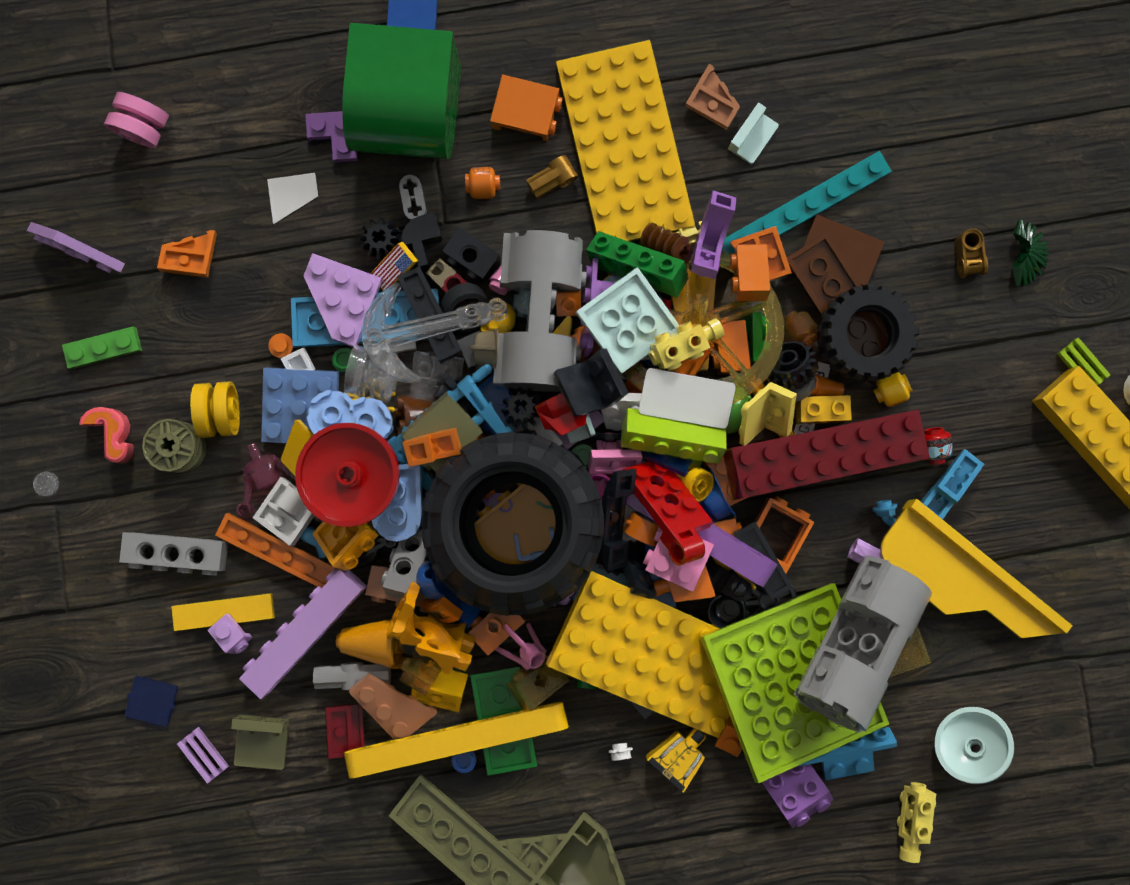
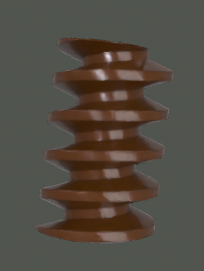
(666, 242)

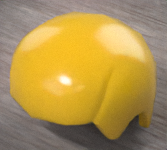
(503, 326)

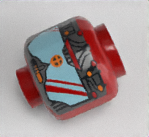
(939, 445)

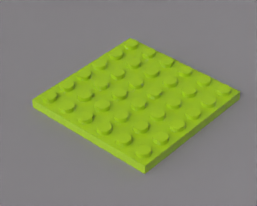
(758, 672)

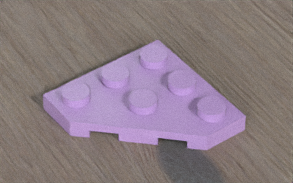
(74, 247)
(341, 296)

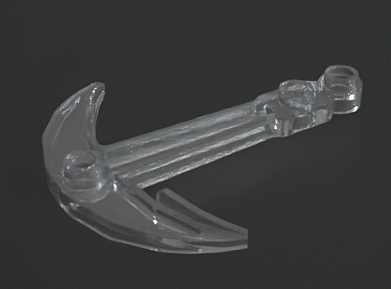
(409, 331)

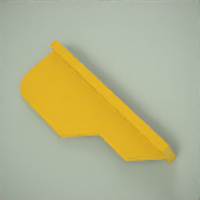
(963, 575)

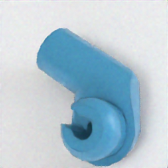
(308, 537)

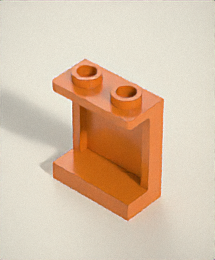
(526, 107)

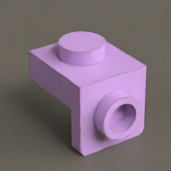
(229, 635)

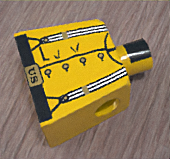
(678, 757)

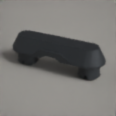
(728, 582)

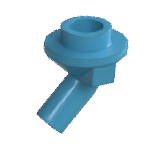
(886, 510)

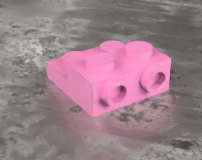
(686, 575)

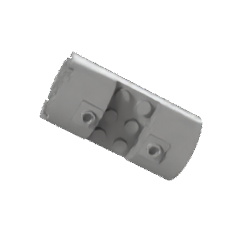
(545, 265)
(863, 643)

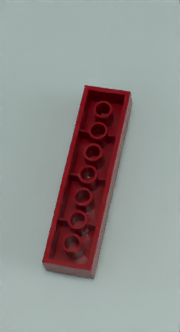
(825, 454)

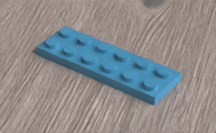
(311, 330)

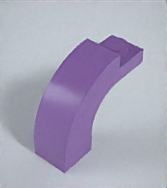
(712, 234)

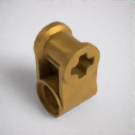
(972, 255)

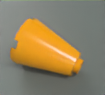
(371, 644)

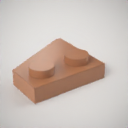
(713, 100)

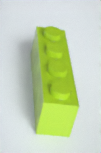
(672, 437)

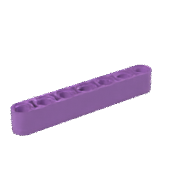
(728, 550)

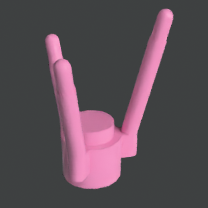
(531, 654)

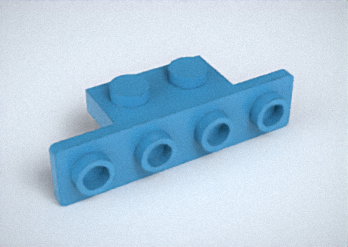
(854, 756)

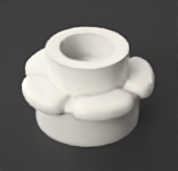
(620, 751)

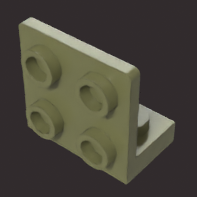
(260, 741)

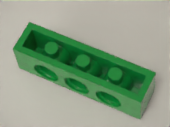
(621, 257)

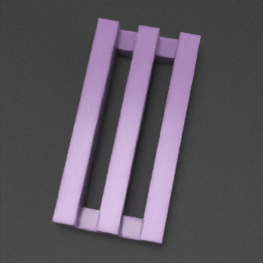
(194, 759)

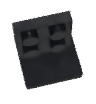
(591, 384)

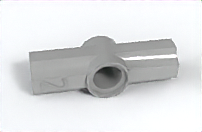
(347, 674)

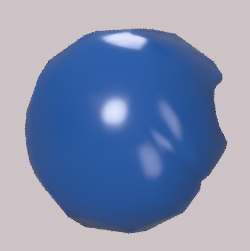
(429, 583)

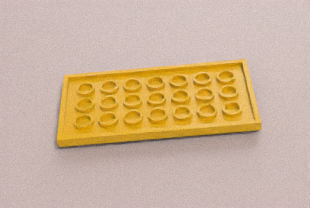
(624, 141)
(640, 653)

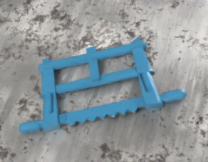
(485, 412)

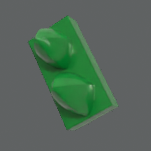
(756, 331)

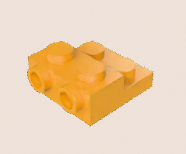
(345, 544)

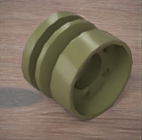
(186, 453)

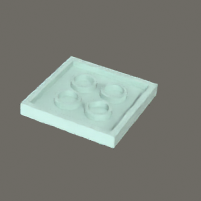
(627, 319)

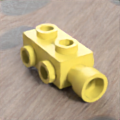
(682, 343)
(919, 813)

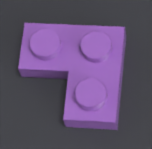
(330, 126)

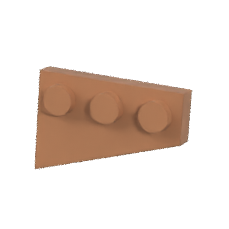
(391, 709)

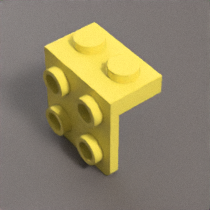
(769, 409)

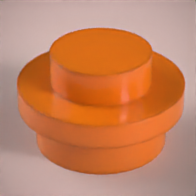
(280, 345)

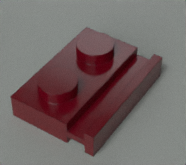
(343, 729)

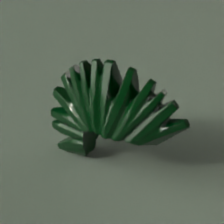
(1031, 254)

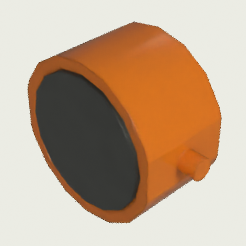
(641, 528)

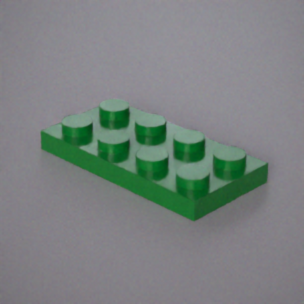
(495, 699)

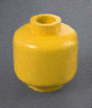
(893, 389)

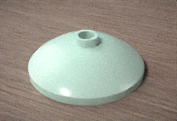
(974, 727)

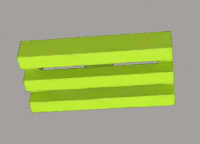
(1082, 362)

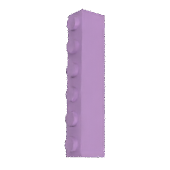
(303, 632)

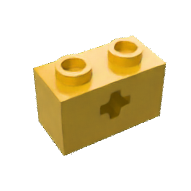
(823, 410)

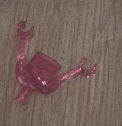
(262, 472)

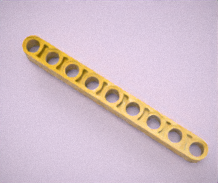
(455, 740)

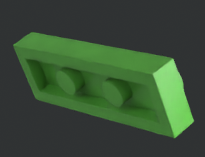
(102, 348)

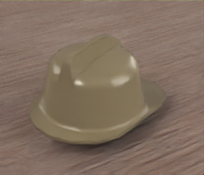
(486, 348)

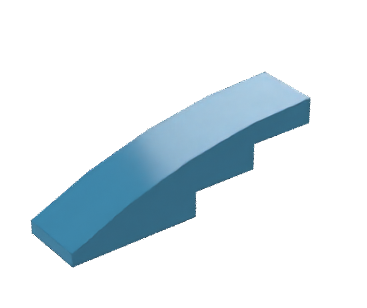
(952, 483)

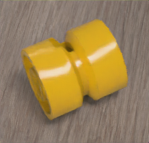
(698, 482)

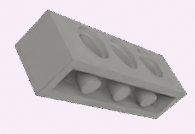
(135, 544)
(395, 583)

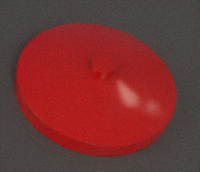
(347, 474)

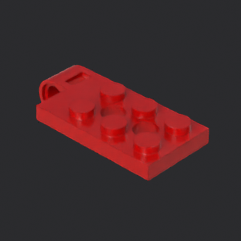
(676, 520)

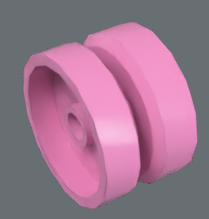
(136, 120)

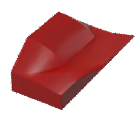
(557, 415)

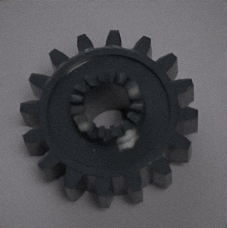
(794, 365)

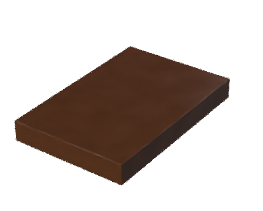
(856, 247)

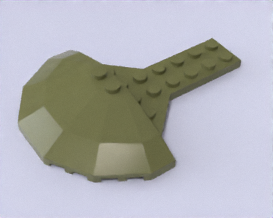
(479, 858)

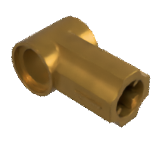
(557, 174)

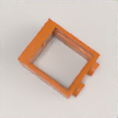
(799, 516)

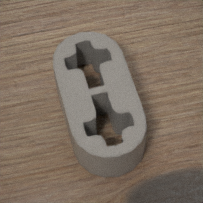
(407, 199)

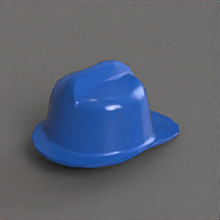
(716, 504)

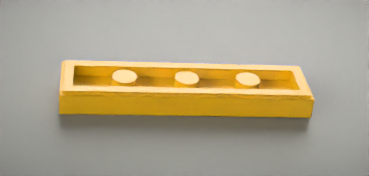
(208, 613)

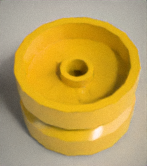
(215, 409)

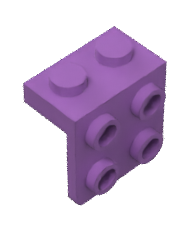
(799, 794)

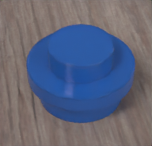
(464, 762)

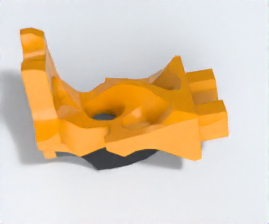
(440, 640)

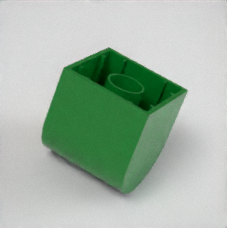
(400, 91)

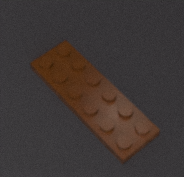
(823, 278)

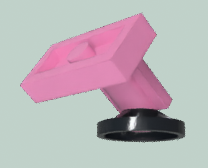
(610, 455)

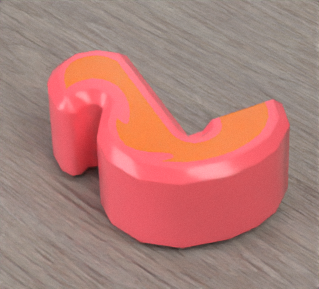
(115, 432)

